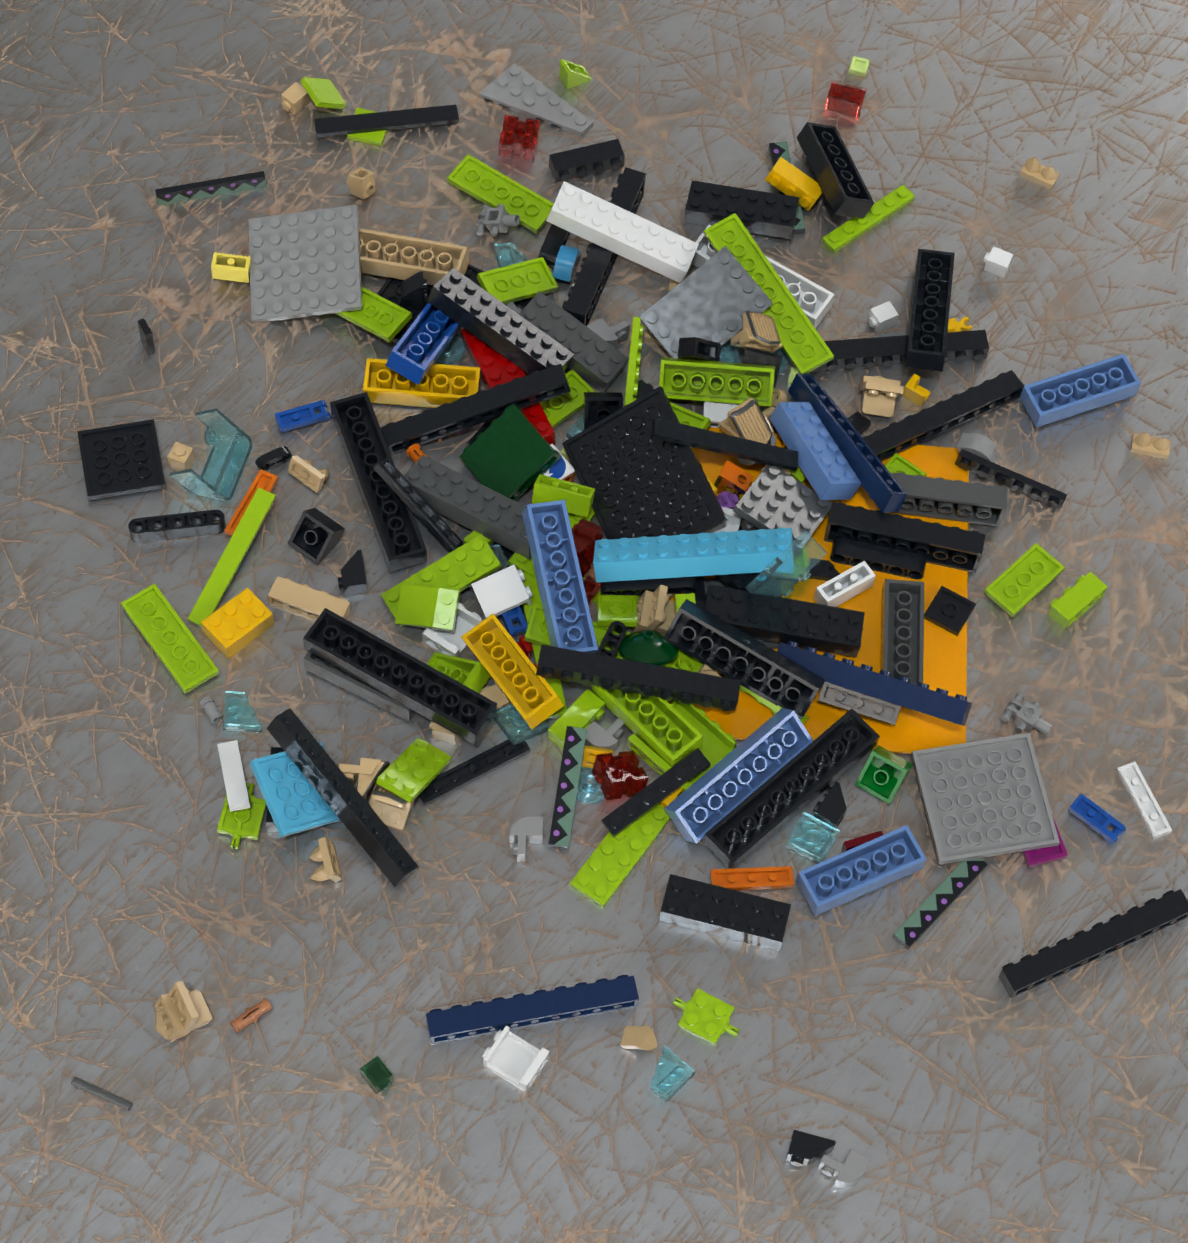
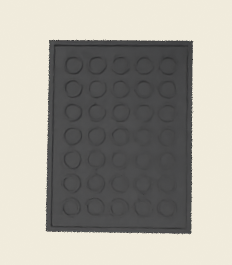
(643, 481)

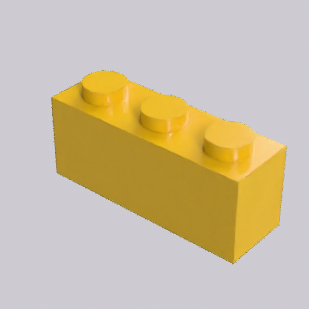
(794, 183)

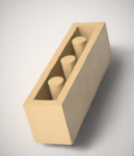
(304, 600)

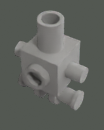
(495, 220)
(1026, 715)

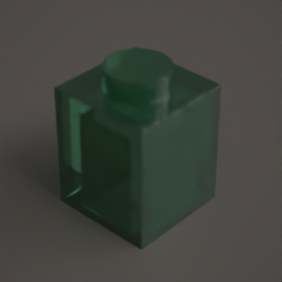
(377, 1075)

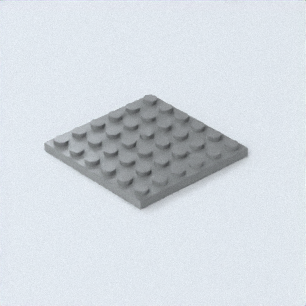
(305, 264)
(984, 798)

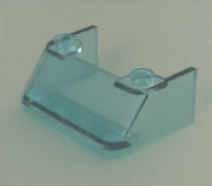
(225, 462)
(788, 568)

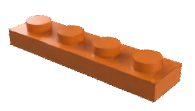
(264, 481)
(753, 878)

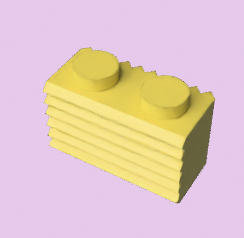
(231, 267)

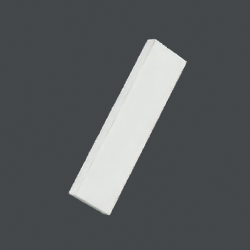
(233, 776)
(1144, 800)

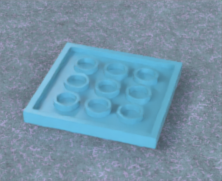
(290, 795)

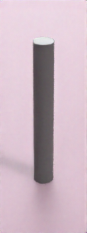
(101, 1093)

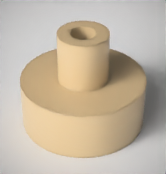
(779, 396)

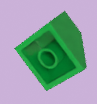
(883, 774)

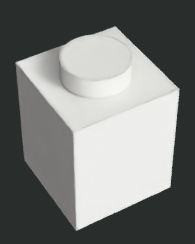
(997, 261)
(883, 317)

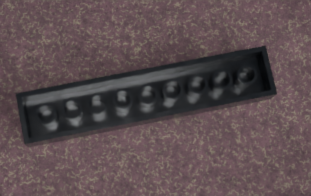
(600, 261)
(389, 515)
(400, 676)
(791, 789)

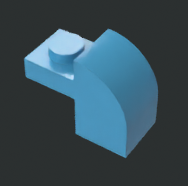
(566, 263)

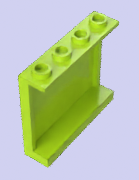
(715, 741)

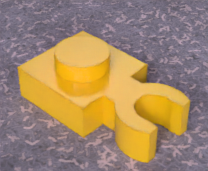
(954, 326)

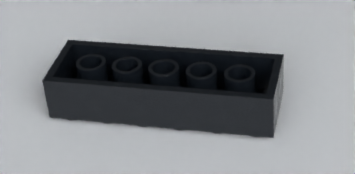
(835, 170)
(758, 210)
(724, 912)

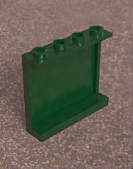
(509, 454)

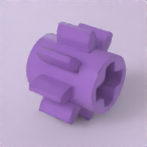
(728, 500)

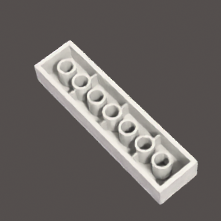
(622, 232)
(811, 297)

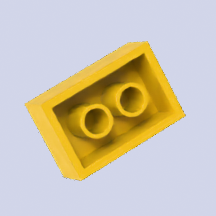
(237, 623)

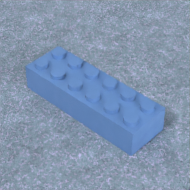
(1080, 390)
(817, 452)
(860, 870)

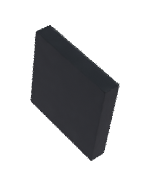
(949, 610)

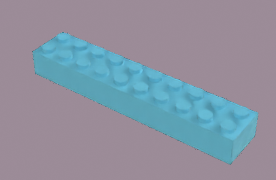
(688, 554)

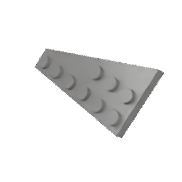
(533, 99)

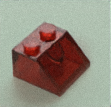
(845, 99)

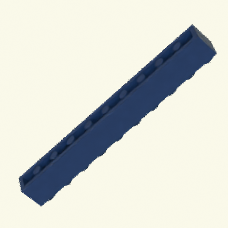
(868, 467)
(880, 684)
(532, 1009)

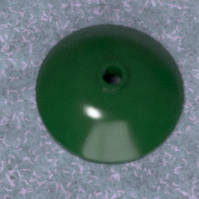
(648, 648)

